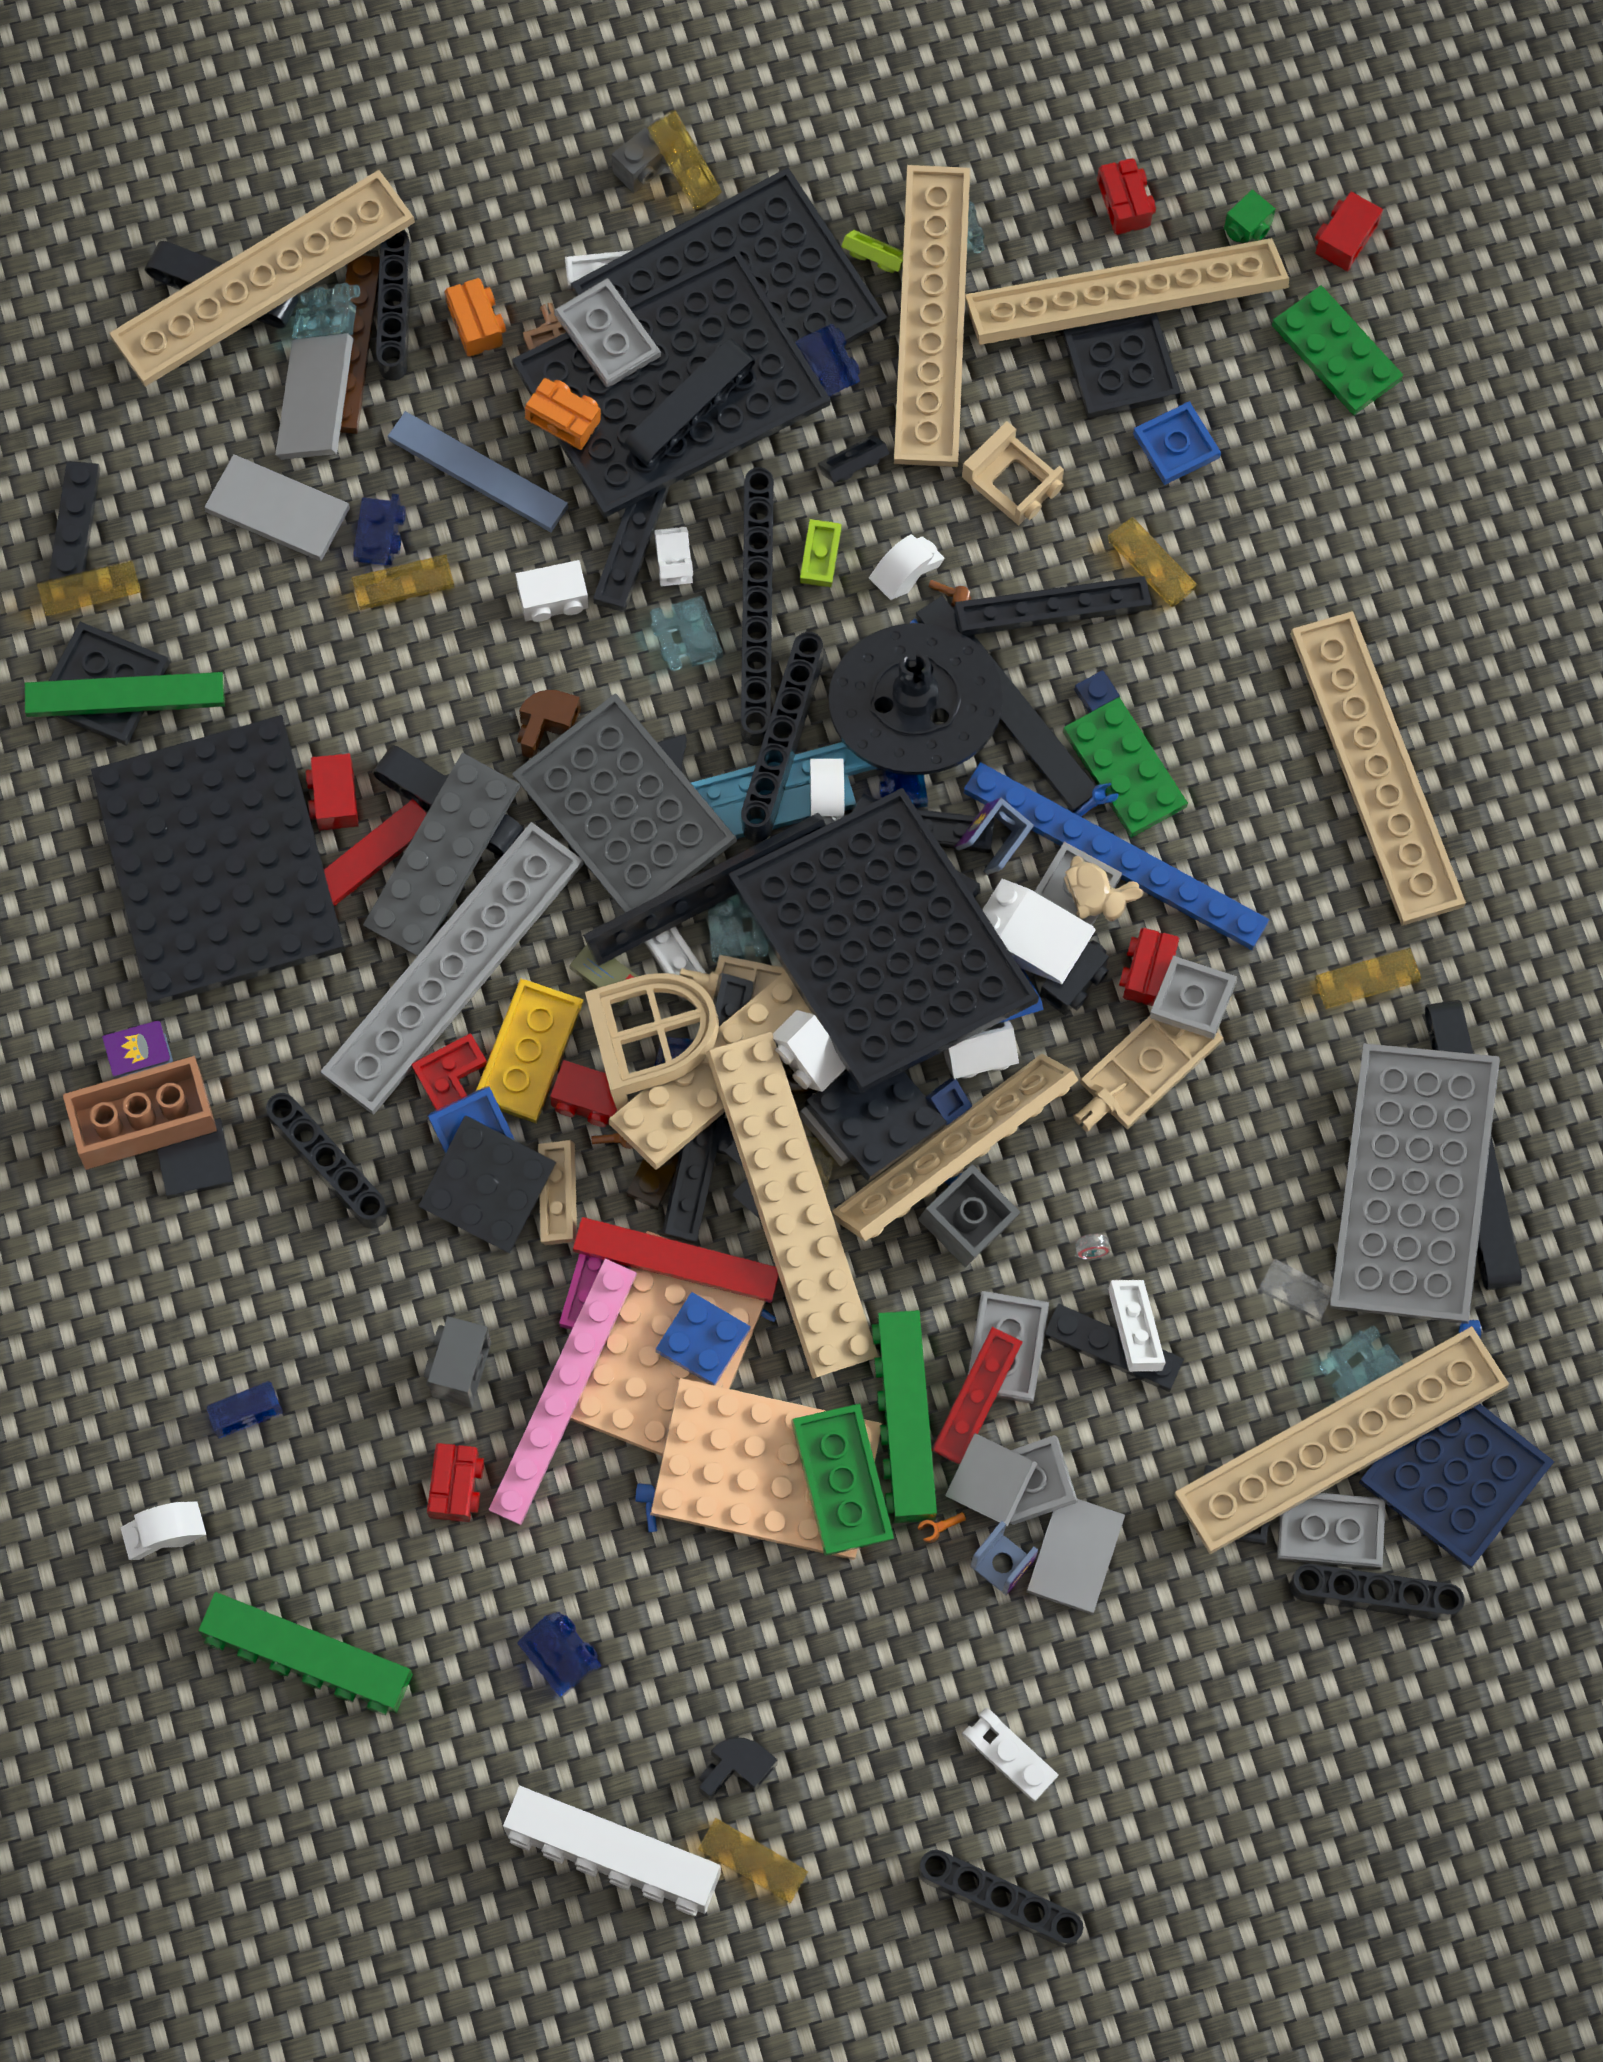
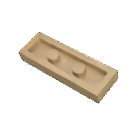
(558, 1197)

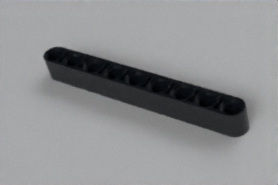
(757, 591)
(1496, 1243)

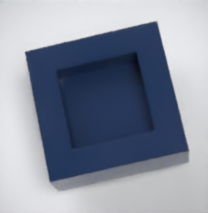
(1096, 691)
(949, 1100)

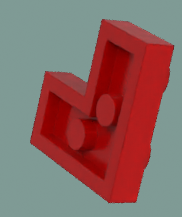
(444, 1068)

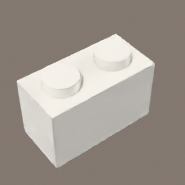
(552, 591)
(808, 1051)

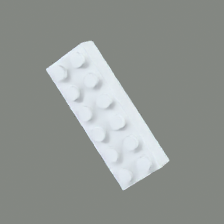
(611, 1850)

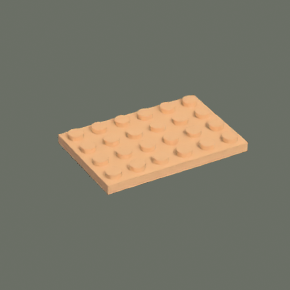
(633, 1385)
(739, 1467)

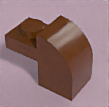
(543, 712)

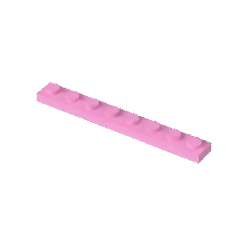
(562, 1392)

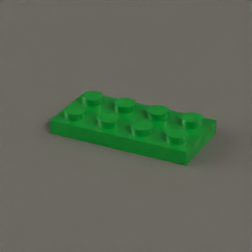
(1337, 350)
(1120, 754)
(842, 1479)

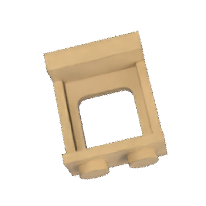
(995, 457)

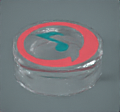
(1092, 1246)

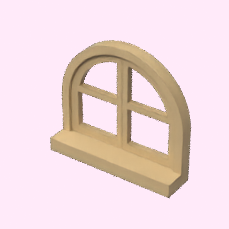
(611, 1041)

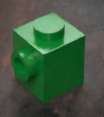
(1249, 219)

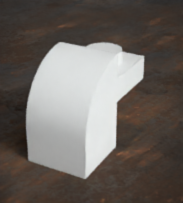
(673, 556)
(904, 565)
(827, 788)
(162, 1527)

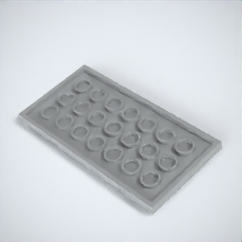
(1415, 1183)

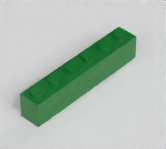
(906, 1417)
(305, 1653)

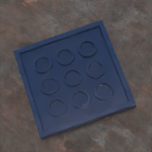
(1460, 1481)

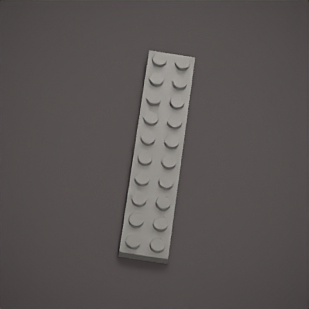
(451, 968)

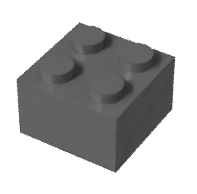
(969, 1215)
(458, 1361)

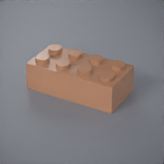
(139, 1112)

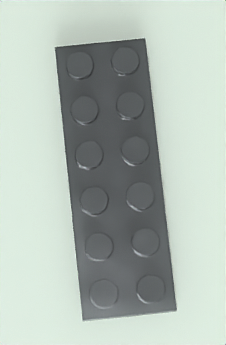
(442, 854)

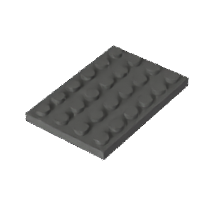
(624, 806)

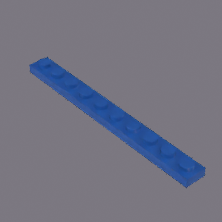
(1136, 865)

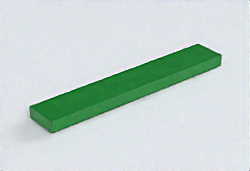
(124, 694)

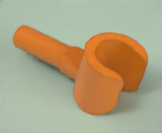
(941, 1526)

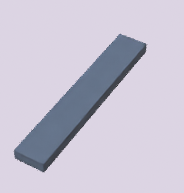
(478, 471)

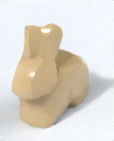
(1094, 893)

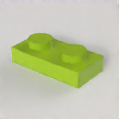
(865, 247)
(820, 553)

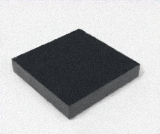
(196, 1164)

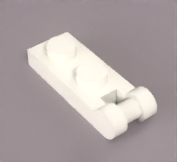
(1011, 1755)

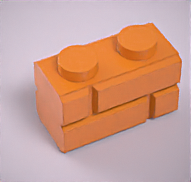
(474, 317)
(563, 412)

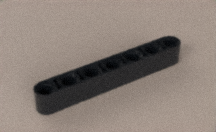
(782, 749)

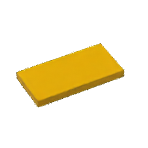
(530, 1048)

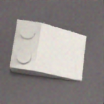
(1037, 930)

